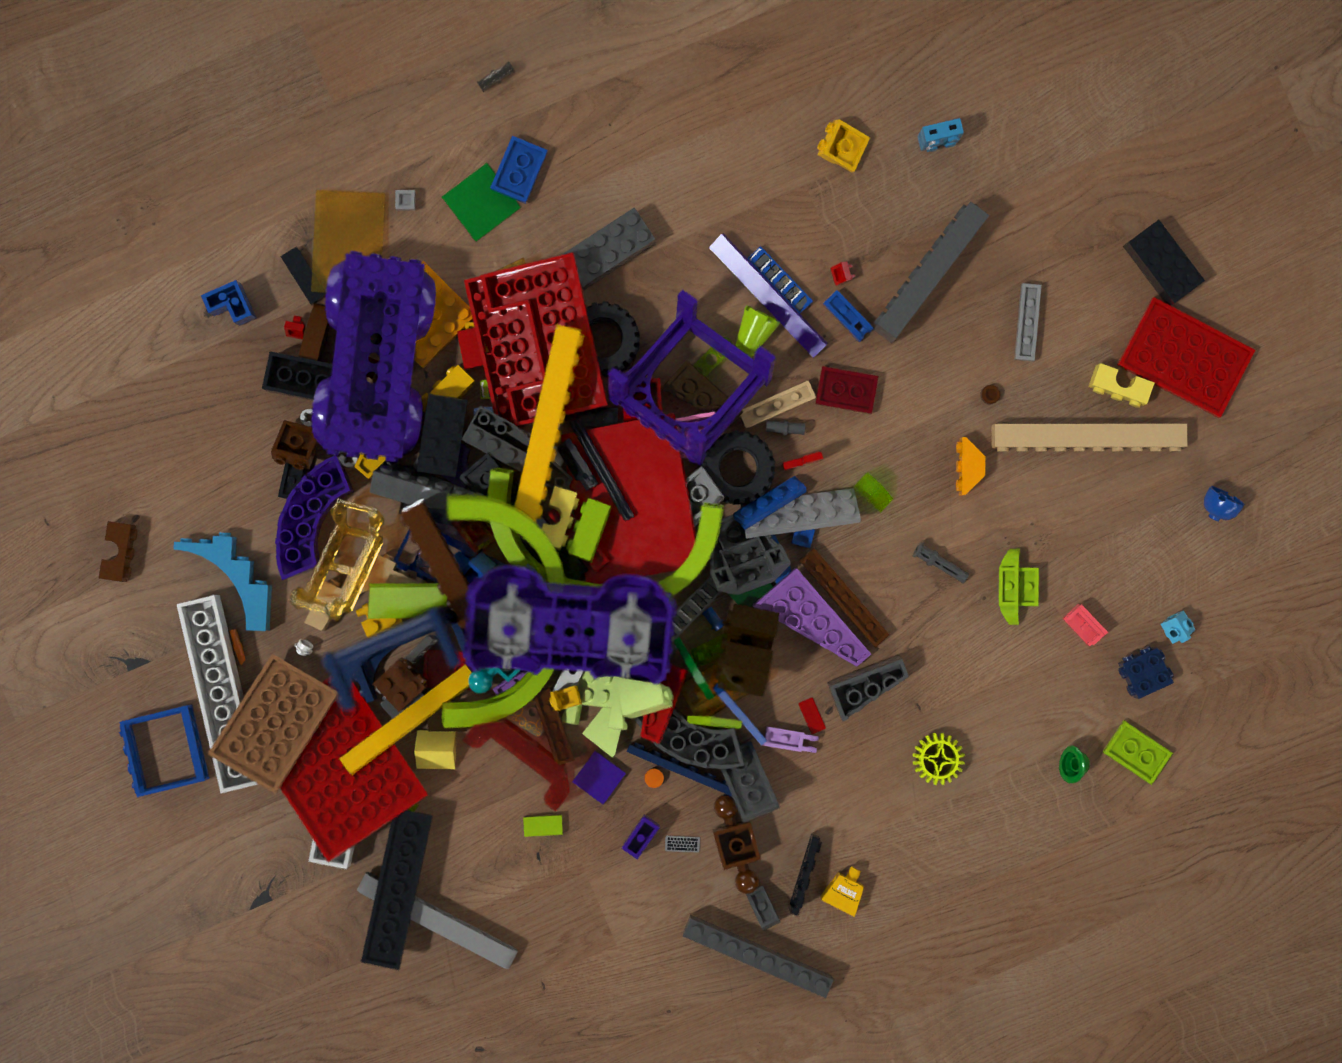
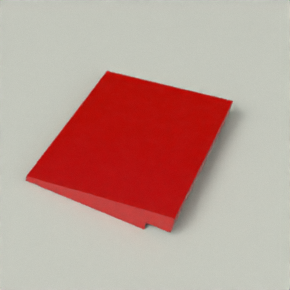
(517, 319)
(655, 489)

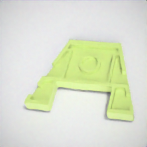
(597, 693)

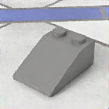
(701, 490)

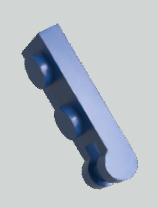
(847, 315)

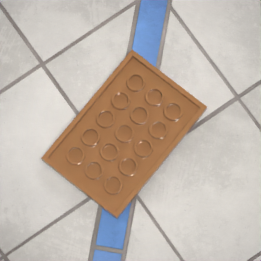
(273, 723)

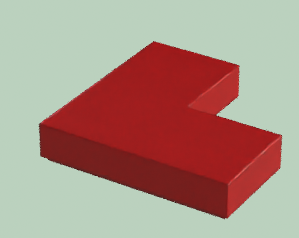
(805, 460)

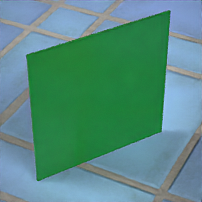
(478, 205)

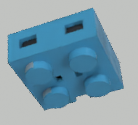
(940, 134)

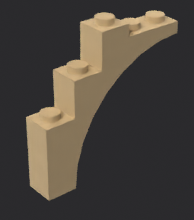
(382, 572)

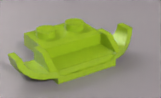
(1016, 586)

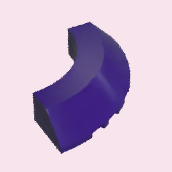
(304, 514)

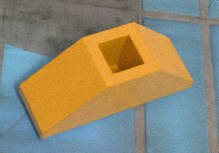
(970, 465)

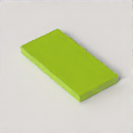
(403, 599)

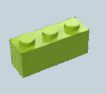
(588, 530)

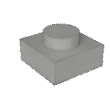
(405, 200)

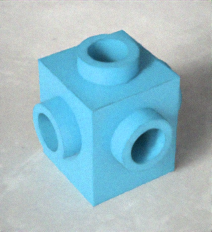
(1178, 627)

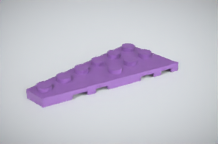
(812, 617)

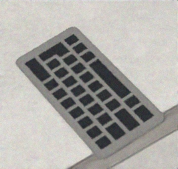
(682, 844)

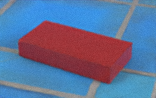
(469, 348)

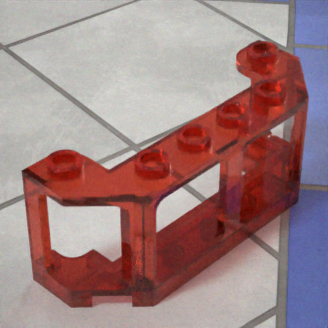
(527, 751)

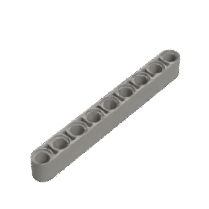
(450, 927)

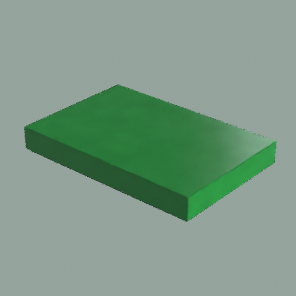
(693, 668)

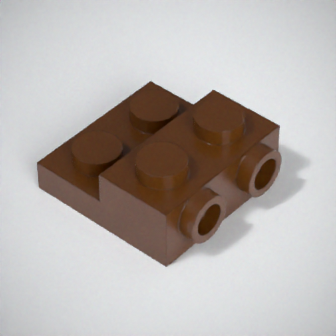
(294, 445)
(401, 683)

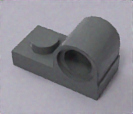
(763, 908)

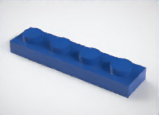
(770, 502)

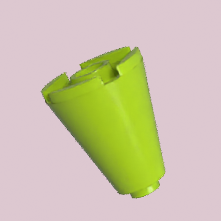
(754, 330)

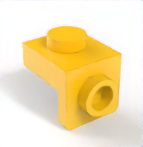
(565, 698)

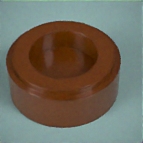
(990, 394)

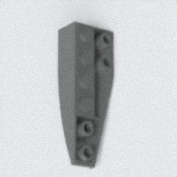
(508, 444)
(411, 486)

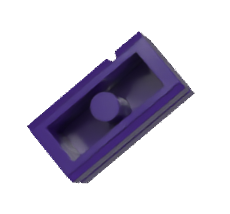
(640, 836)

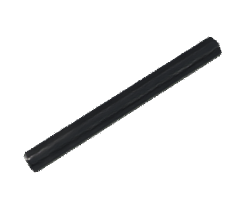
(601, 469)

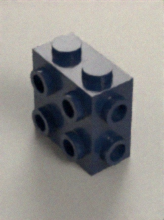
(1145, 672)

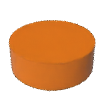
(654, 777)

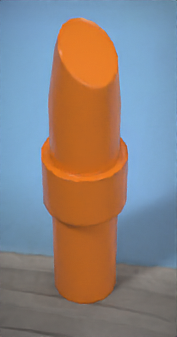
(237, 646)

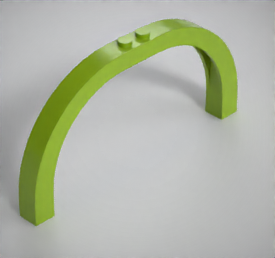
(516, 553)
(506, 703)

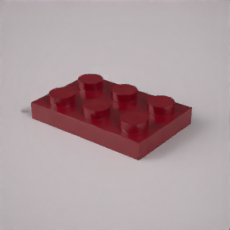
(846, 390)

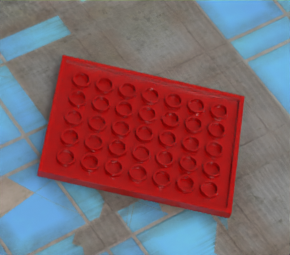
(342, 806)

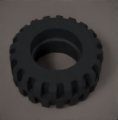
(629, 333)
(764, 466)

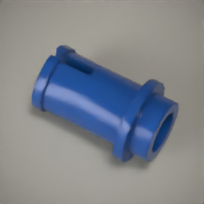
(713, 619)

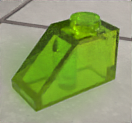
(873, 492)
(708, 651)

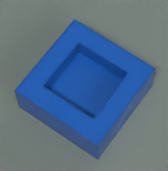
(803, 538)

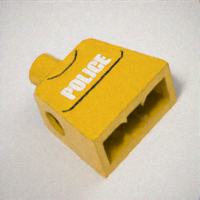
(844, 891)

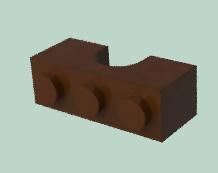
(123, 536)

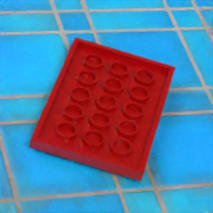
(1186, 357)

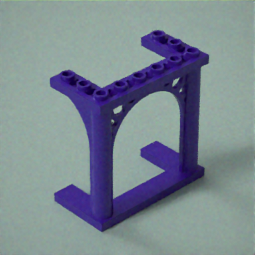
(695, 444)

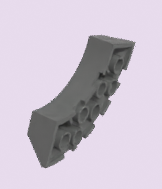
(700, 744)

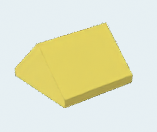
(435, 749)

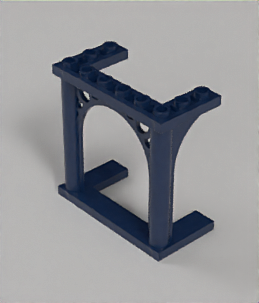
(364, 657)

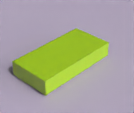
(543, 825)

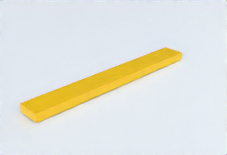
(406, 721)

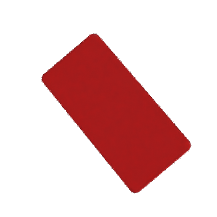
(812, 715)

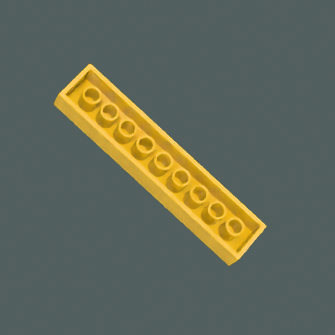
(546, 421)

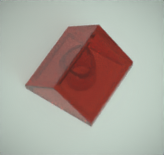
(476, 533)

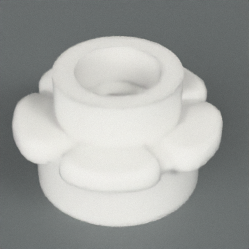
(304, 647)

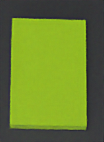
(1137, 752)

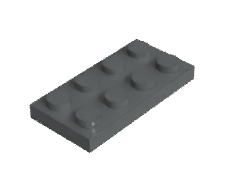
(750, 786)

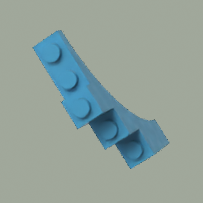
(222, 552)

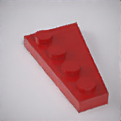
(655, 723)

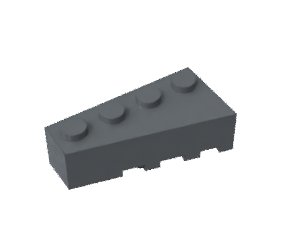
(866, 685)

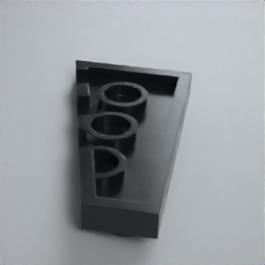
(803, 880)

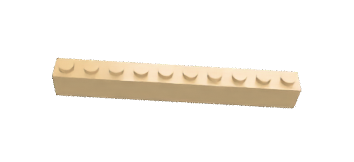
(1089, 436)

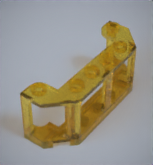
(305, 597)

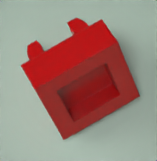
(841, 273)
(296, 328)

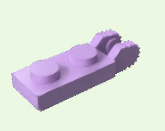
(788, 739)

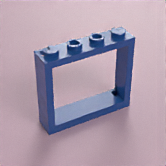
(131, 751)

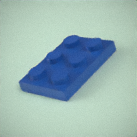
(519, 169)

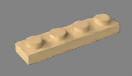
(777, 404)

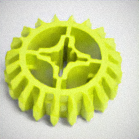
(939, 750)

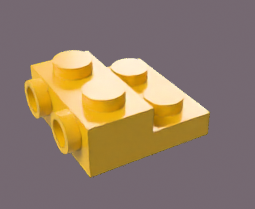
(842, 145)

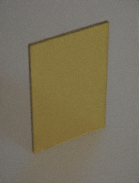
(345, 224)

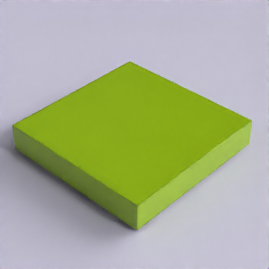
(714, 722)

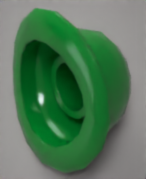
(1073, 764)

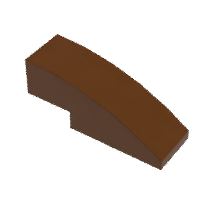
(315, 334)

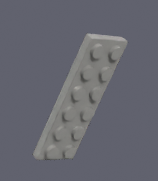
(809, 513)

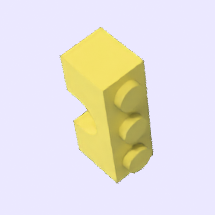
(1105, 381)
(563, 502)

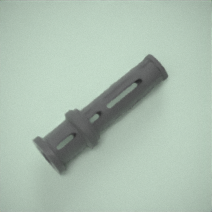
(932, 558)

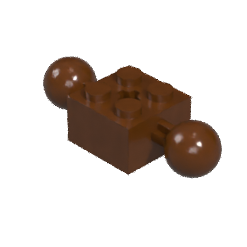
(746, 879)

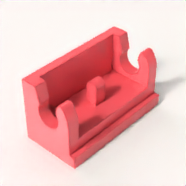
(1085, 625)

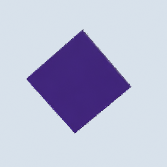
(599, 777)

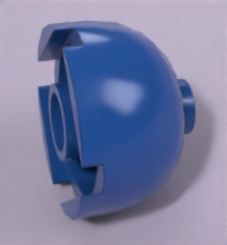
(1221, 505)

